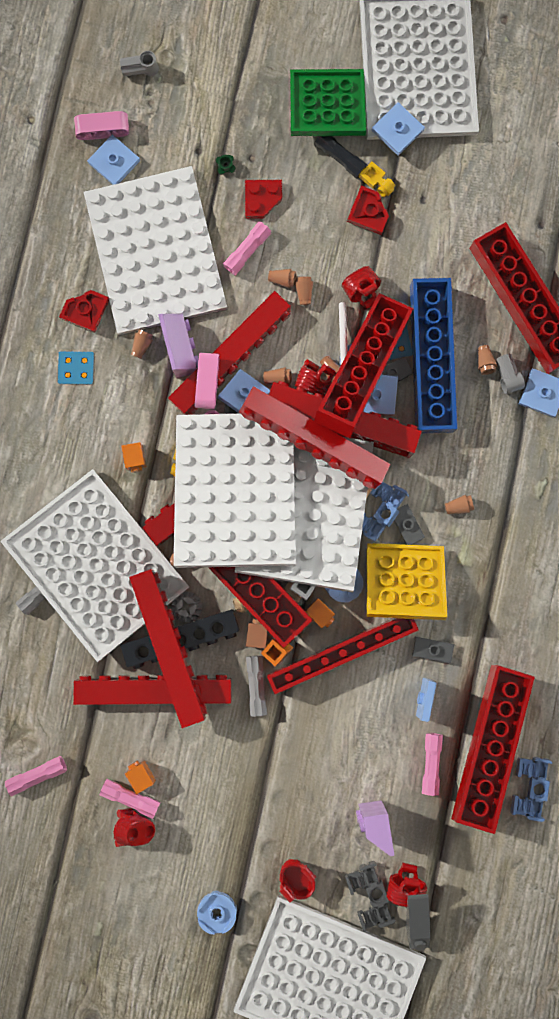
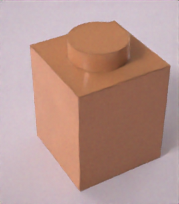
(256, 635)

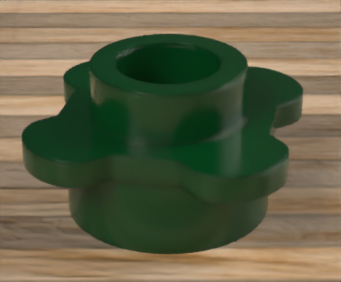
(221, 160)

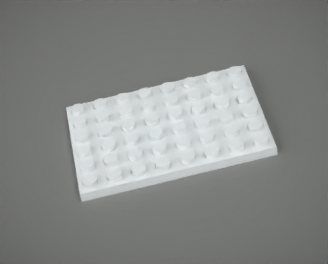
(423, 60)
(155, 249)
(232, 494)
(326, 525)
(82, 559)
(326, 970)

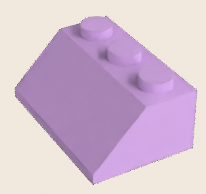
(179, 344)
(375, 824)

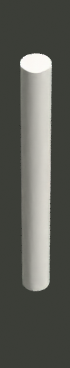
(343, 331)

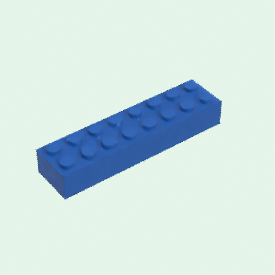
(433, 355)

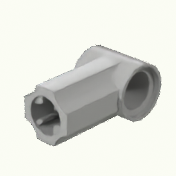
(137, 64)
(511, 379)

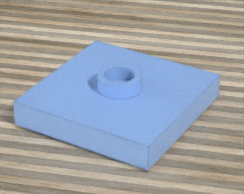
(398, 129)
(113, 160)
(238, 390)
(541, 393)
(384, 396)
(425, 699)

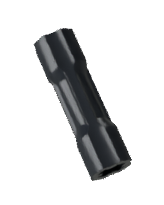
(352, 163)

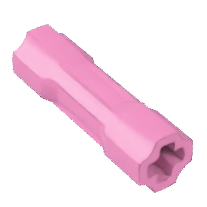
(255, 238)
(37, 775)
(431, 778)
(116, 792)

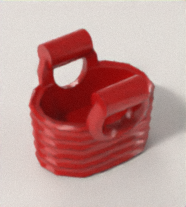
(359, 283)
(310, 379)
(132, 829)
(296, 880)
(401, 887)

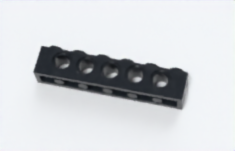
(131, 650)

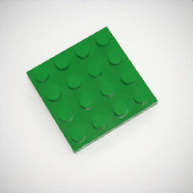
(327, 102)

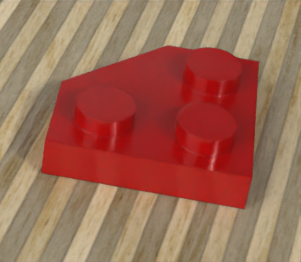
(261, 197)
(368, 211)
(85, 310)

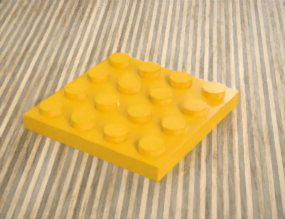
(406, 581)

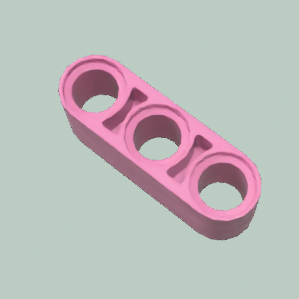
(101, 125)
(207, 381)

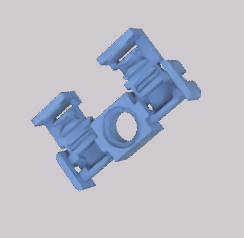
(393, 498)
(534, 805)

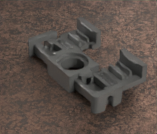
(379, 910)

